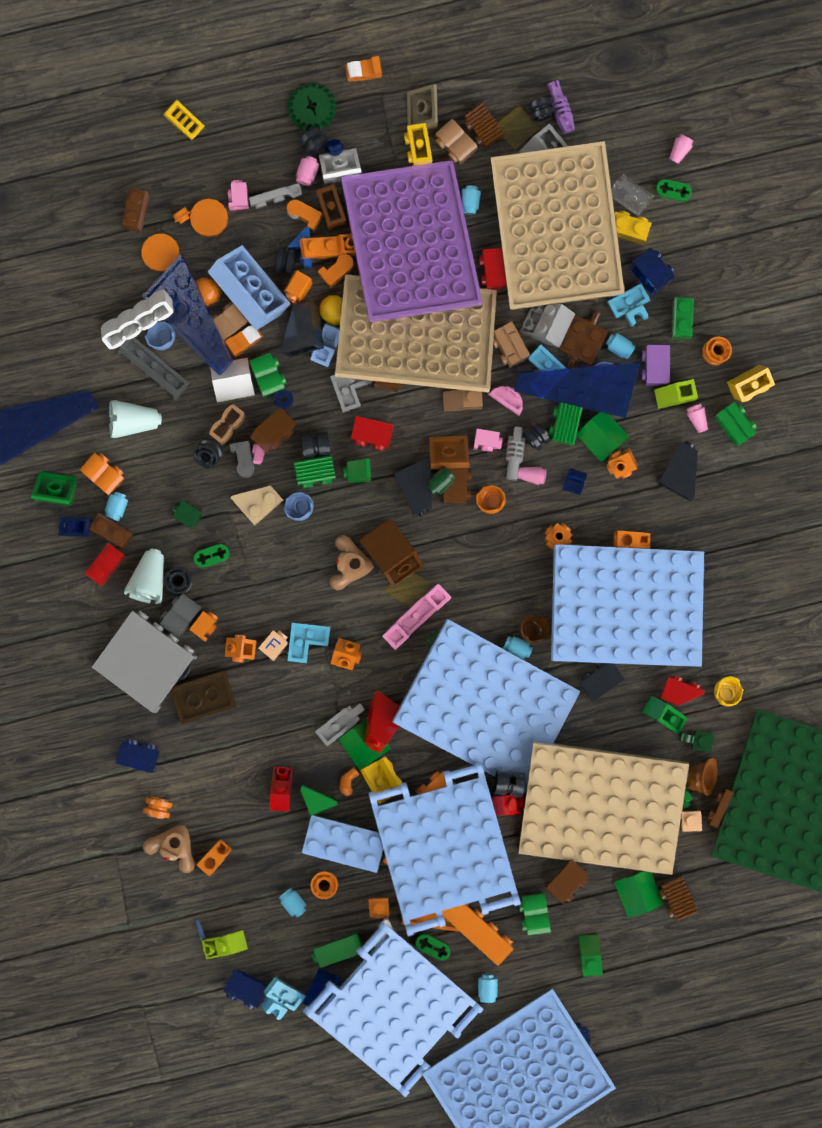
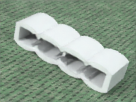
(141, 317)

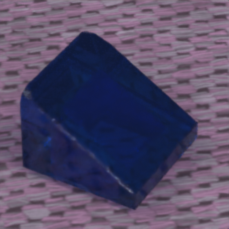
(574, 481)

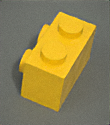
(419, 144)
(632, 228)
(751, 383)

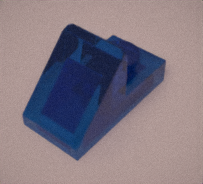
(74, 527)

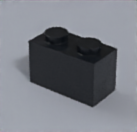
(601, 681)

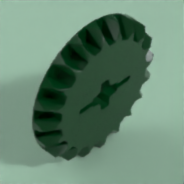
(304, 117)

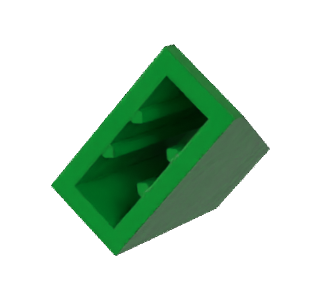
(337, 950)

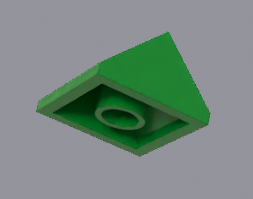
(602, 435)
(54, 488)
(356, 748)
(317, 801)
(638, 893)

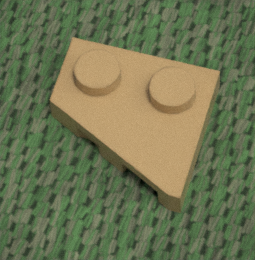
(257, 503)

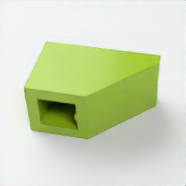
(676, 394)
(224, 944)

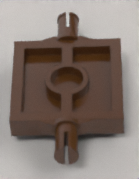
(583, 340)

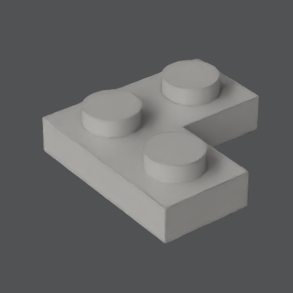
(346, 391)

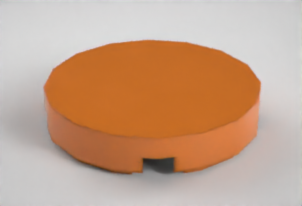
(209, 217)
(159, 252)

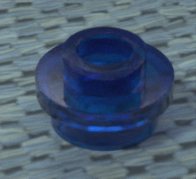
(334, 147)
(286, 405)

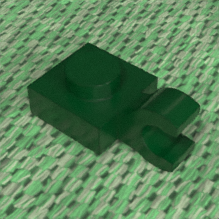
(700, 741)

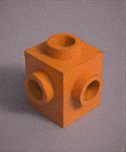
(622, 463)
(553, 530)
(240, 648)
(346, 654)

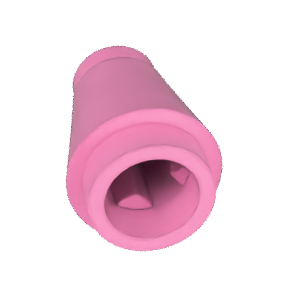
(680, 148)
(698, 417)
(532, 474)

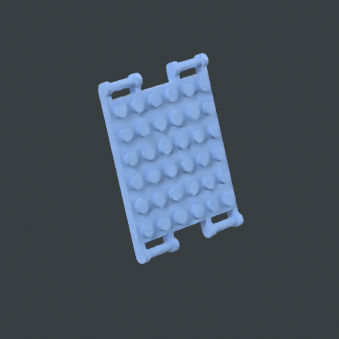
(444, 848)
(393, 1009)

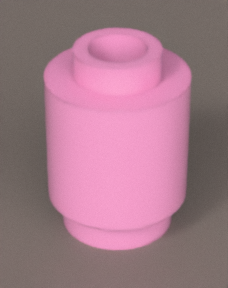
(307, 171)

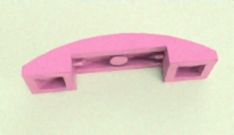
(416, 615)

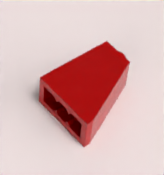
(379, 722)

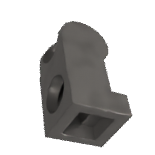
(245, 467)

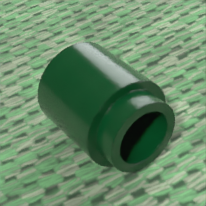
(441, 481)

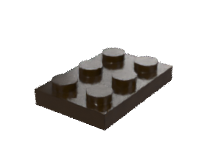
(203, 697)

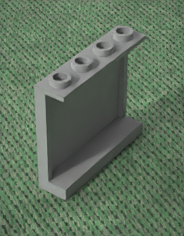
(144, 660)

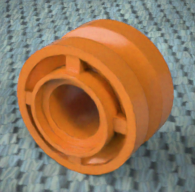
(725, 350)
(157, 807)
(324, 894)

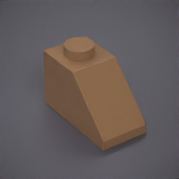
(462, 400)

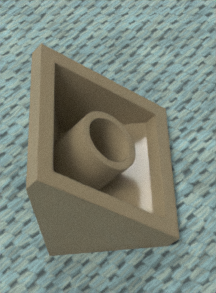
(423, 106)

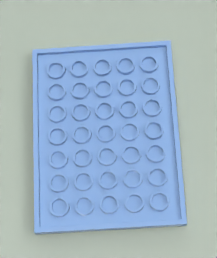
(627, 606)
(484, 702)
(521, 1072)

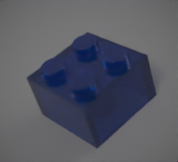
(652, 271)

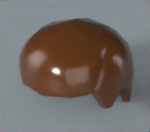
(534, 628)

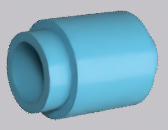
(470, 199)
(620, 345)
(115, 506)
(518, 647)
(293, 903)
(487, 988)

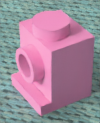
(238, 195)
(487, 440)

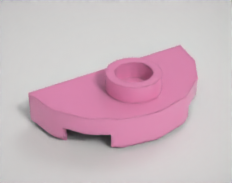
(508, 398)
(258, 454)

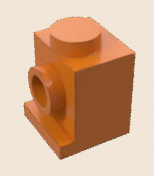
(204, 625)
(378, 907)

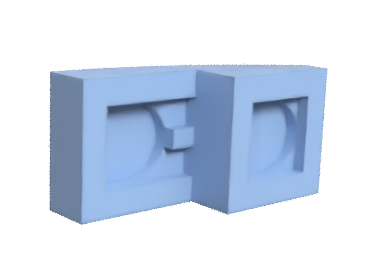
(330, 341)

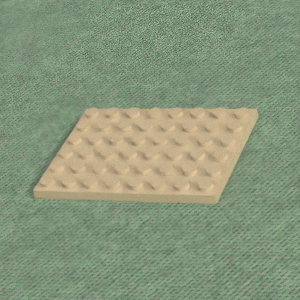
(557, 225)
(424, 350)
(603, 807)

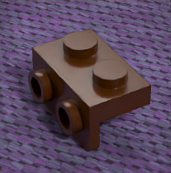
(715, 815)

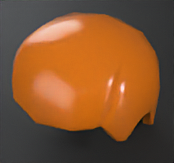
(209, 289)
(490, 499)

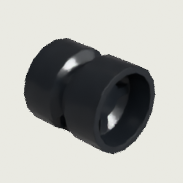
(315, 445)
(502, 783)

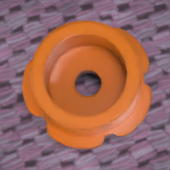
(181, 215)

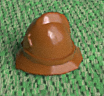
(703, 776)

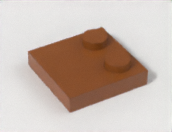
(449, 452)

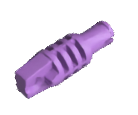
(563, 112)

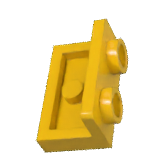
(381, 776)

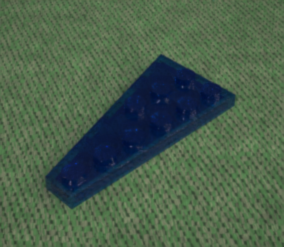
(191, 315)
(590, 387)
(34, 422)

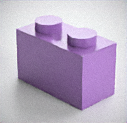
(656, 365)

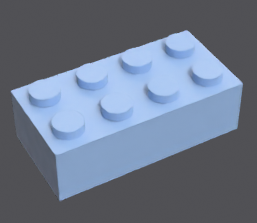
(249, 287)
(343, 843)

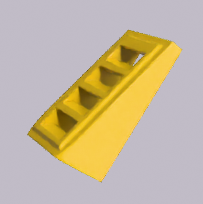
(179, 125)

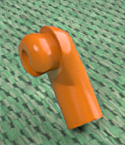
(345, 781)

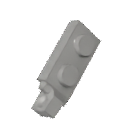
(275, 195)
(339, 724)

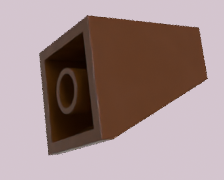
(391, 552)

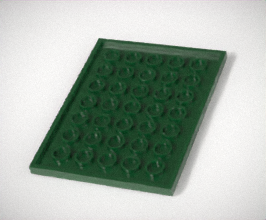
(776, 803)

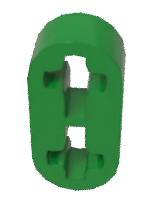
(672, 195)
(213, 560)
(435, 943)

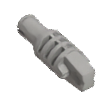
(514, 453)

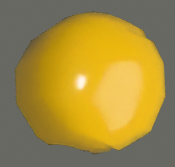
(331, 309)
(728, 691)

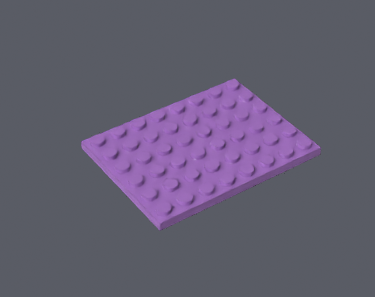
(411, 241)

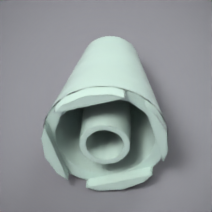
(131, 419)
(147, 578)

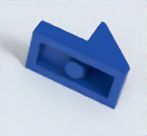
(296, 245)

